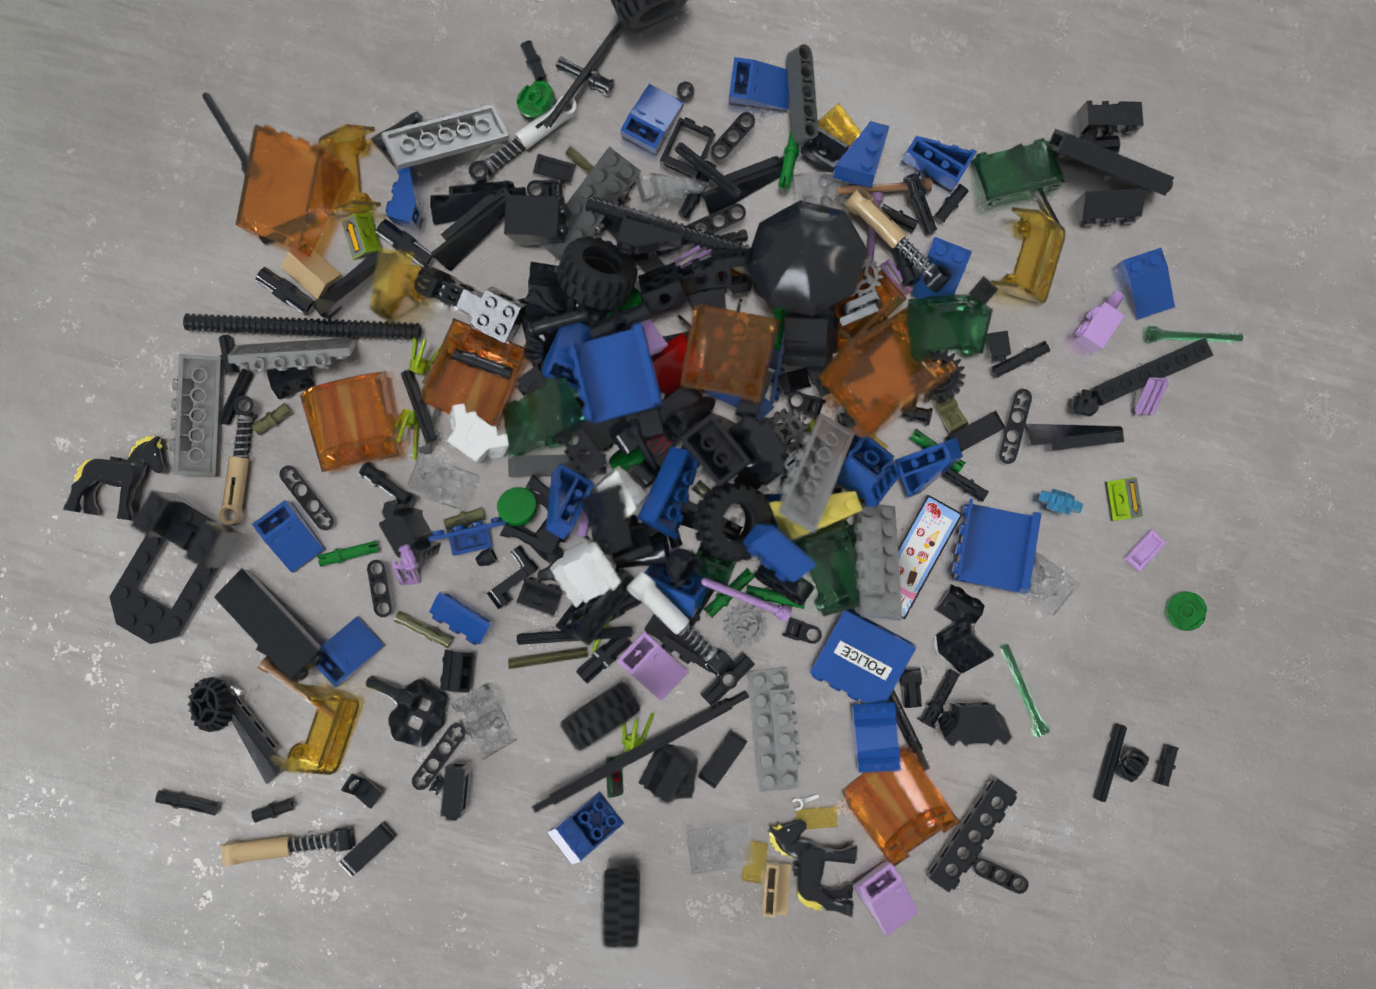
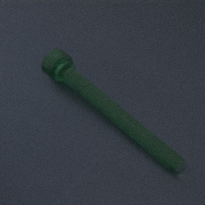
(1154, 333)
(1040, 727)

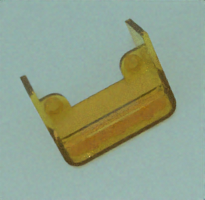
(346, 145)
(1036, 258)
(394, 284)
(327, 733)

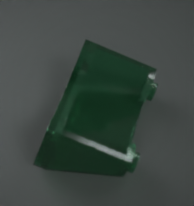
(1016, 172)
(947, 324)
(540, 416)
(835, 569)

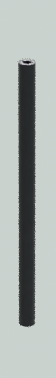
(583, 75)

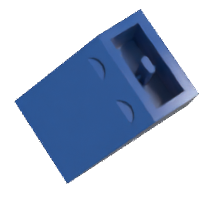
(759, 84)
(651, 118)
(405, 203)
(558, 360)
(288, 536)
(348, 652)
(586, 828)

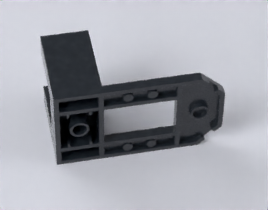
(209, 550)

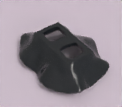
(432, 719)

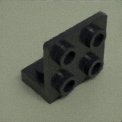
(962, 646)

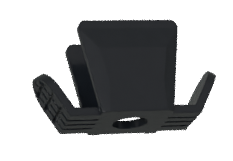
(713, 297)

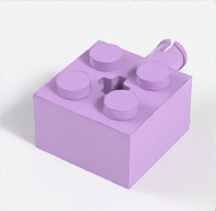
(1100, 324)

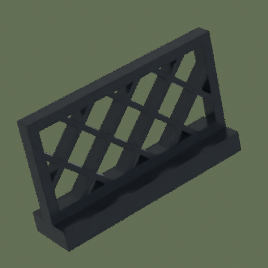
(596, 613)

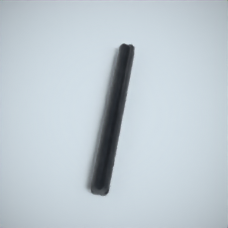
(560, 636)

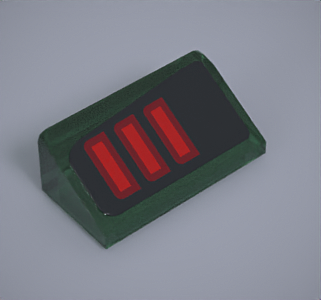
(614, 781)

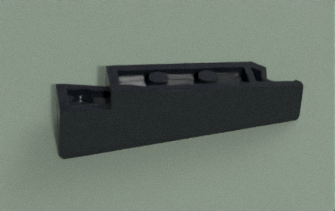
(464, 197)
(1072, 436)
(255, 740)

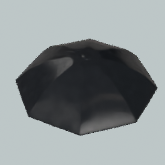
(806, 258)

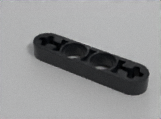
(1013, 426)
(307, 498)
(439, 756)

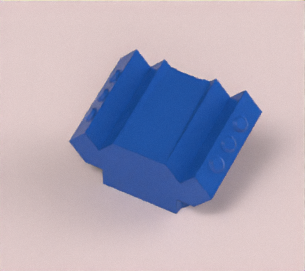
(868, 470)
(876, 737)

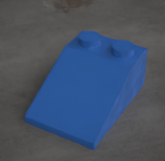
(951, 257)
(1147, 283)

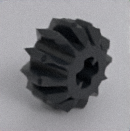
(537, 348)
(1132, 764)

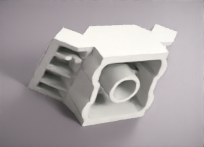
(475, 436)
(630, 494)
(585, 572)

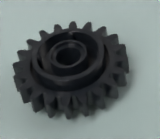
(951, 384)

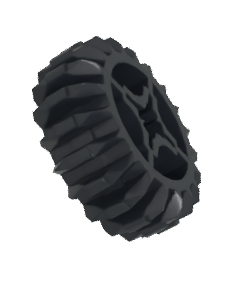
(211, 704)

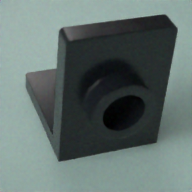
(363, 790)

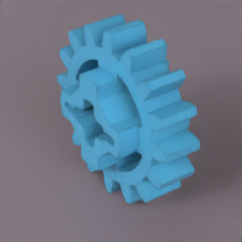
(1060, 502)

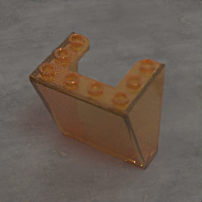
(288, 189)
(879, 377)

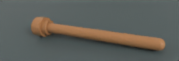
(926, 183)
(269, 667)

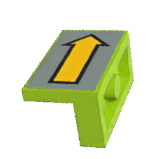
(361, 234)
(1125, 499)

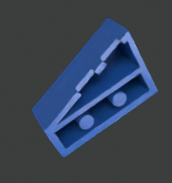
(863, 156)
(939, 161)
(927, 465)
(565, 498)

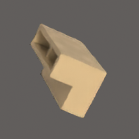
(311, 273)
(776, 888)

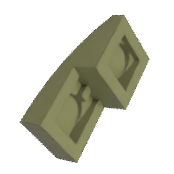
(950, 414)

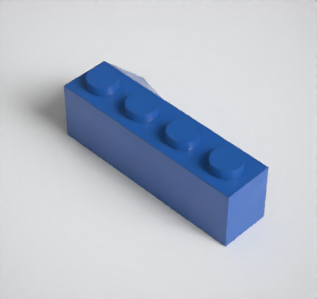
(669, 492)

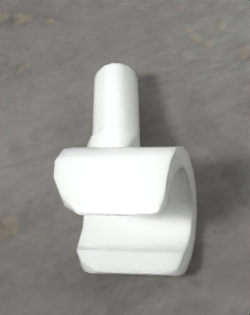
(805, 800)

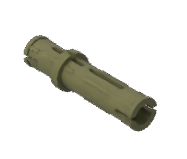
(423, 629)

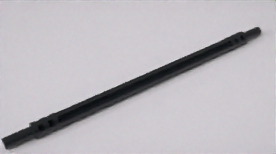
(907, 729)
(639, 752)

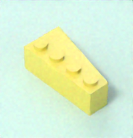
(838, 507)

